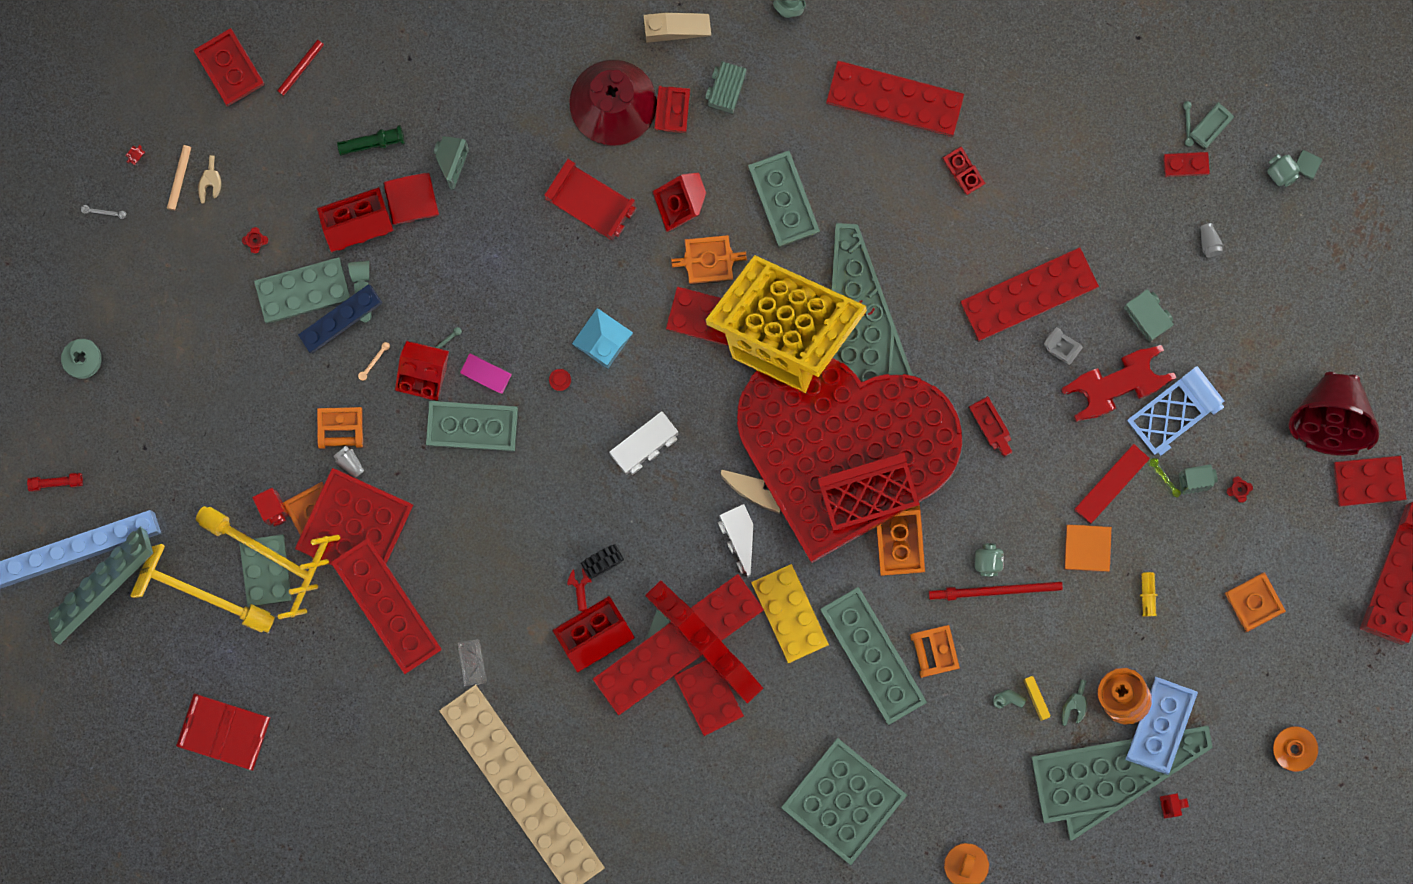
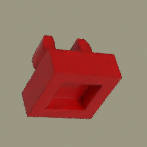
(1172, 805)

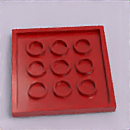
(354, 513)

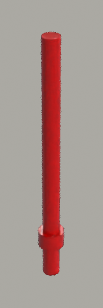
(952, 593)

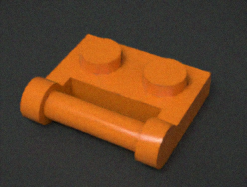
(340, 420)
(942, 649)

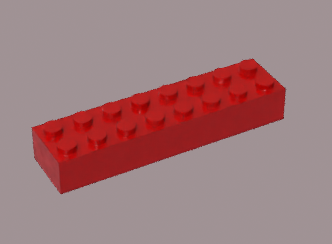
(668, 649)

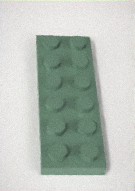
(99, 585)
(873, 656)

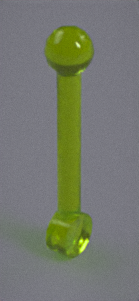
(1154, 463)

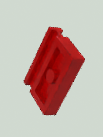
(672, 109)

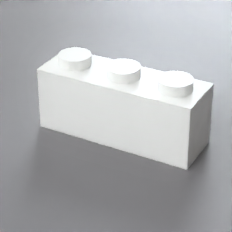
(644, 444)

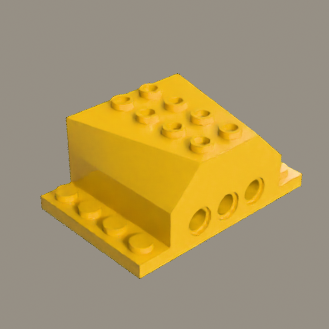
(784, 322)

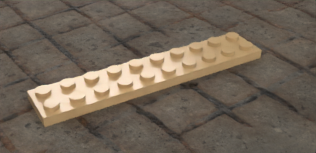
(521, 788)

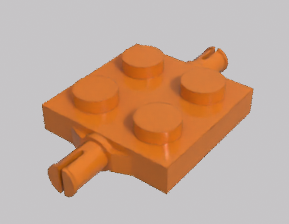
(709, 259)

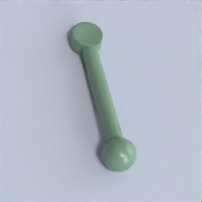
(1189, 141)
(456, 332)

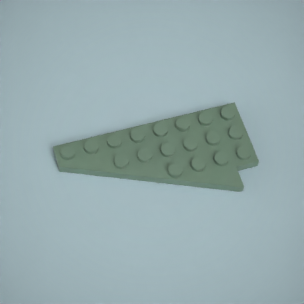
(874, 343)
(1098, 780)

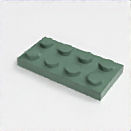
(783, 199)
(302, 290)
(472, 426)

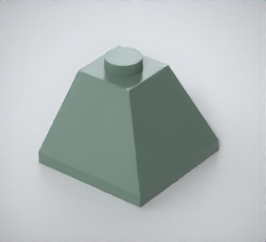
(451, 157)

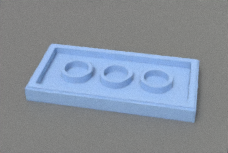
(1163, 727)

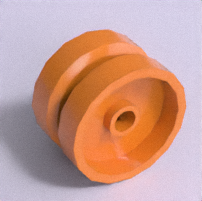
(1124, 696)

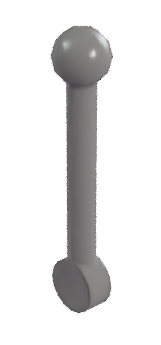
(86, 210)

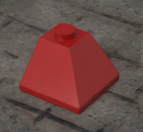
(680, 199)

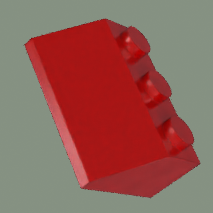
(355, 219)
(593, 634)

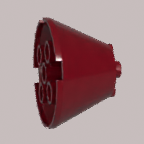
(614, 119)
(1336, 417)

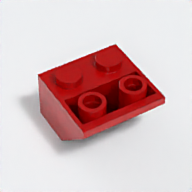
(421, 370)

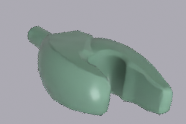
(1076, 702)

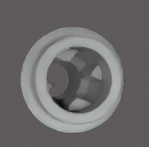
(1210, 240)
(348, 461)

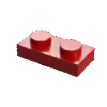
(1186, 164)

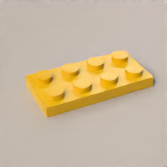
(789, 613)

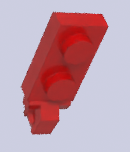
(991, 425)

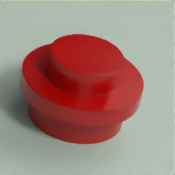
(134, 154)
(560, 379)

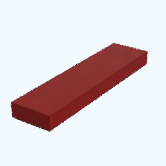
(1112, 483)

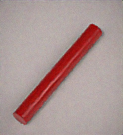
(305, 61)

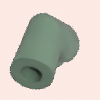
(1007, 697)

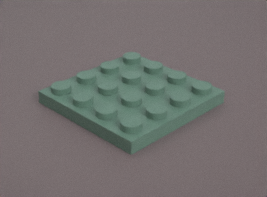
(844, 801)

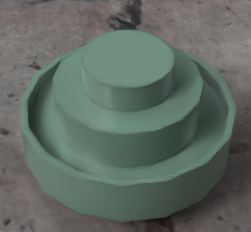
(789, 8)

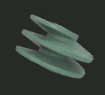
(74, 366)

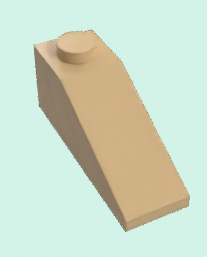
(676, 26)

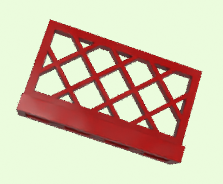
(861, 473)

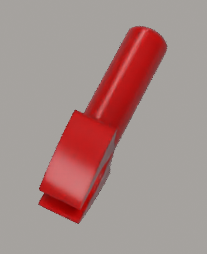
(580, 589)

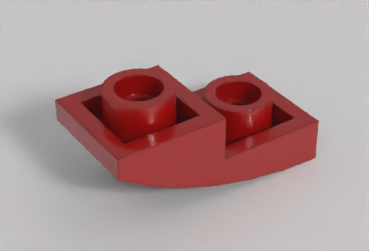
(963, 170)

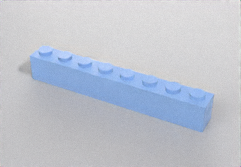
(74, 549)

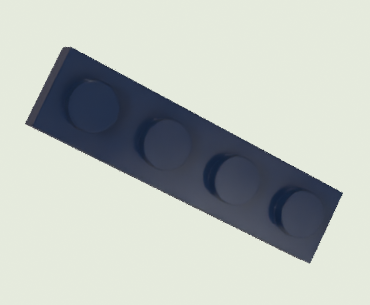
(340, 318)

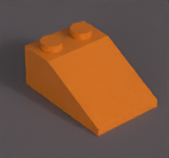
(901, 543)

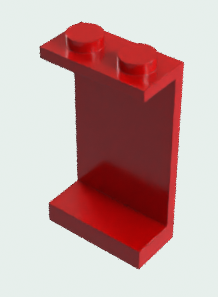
(590, 201)

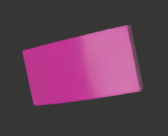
(485, 373)

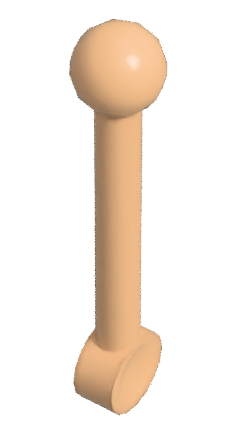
(384, 347)

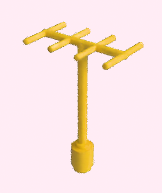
(219, 524)
(252, 616)

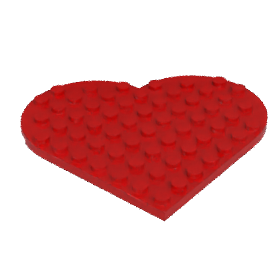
(840, 427)

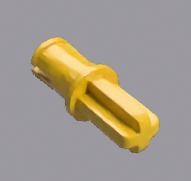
(1148, 594)

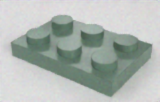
(263, 578)

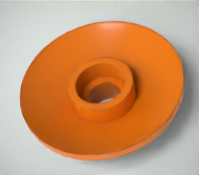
(1306, 745)

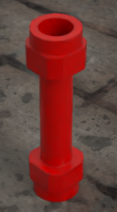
(73, 480)

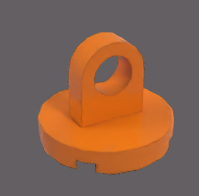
(966, 864)

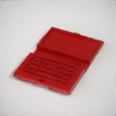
(223, 732)

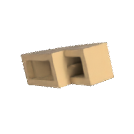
(751, 489)

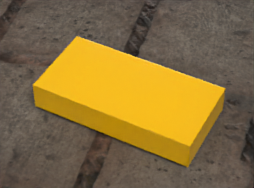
(1036, 698)

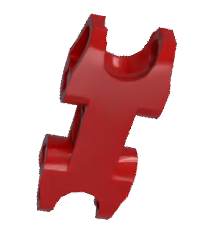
(1102, 390)

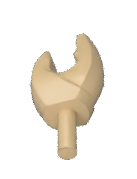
(209, 178)

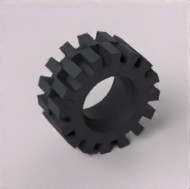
(602, 561)

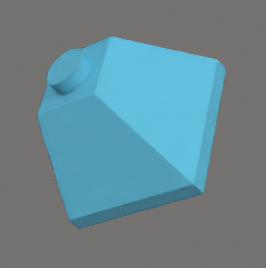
(602, 338)

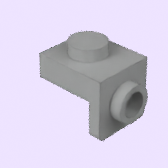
(1062, 346)

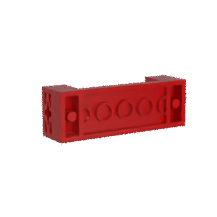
(1391, 603)

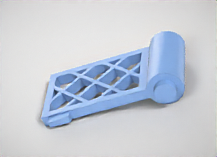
(1199, 392)

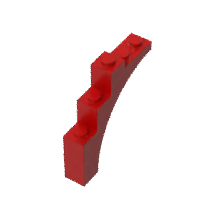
(704, 641)

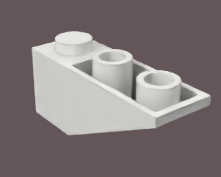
(740, 532)

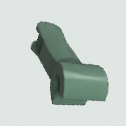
(360, 273)

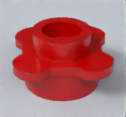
(255, 246)
(1233, 490)

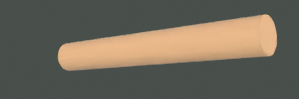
(179, 176)

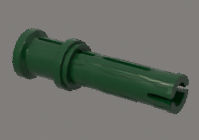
(380, 139)

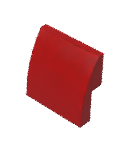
(411, 198)

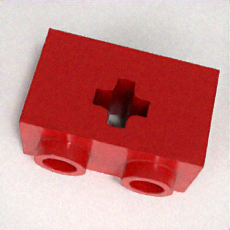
(271, 507)

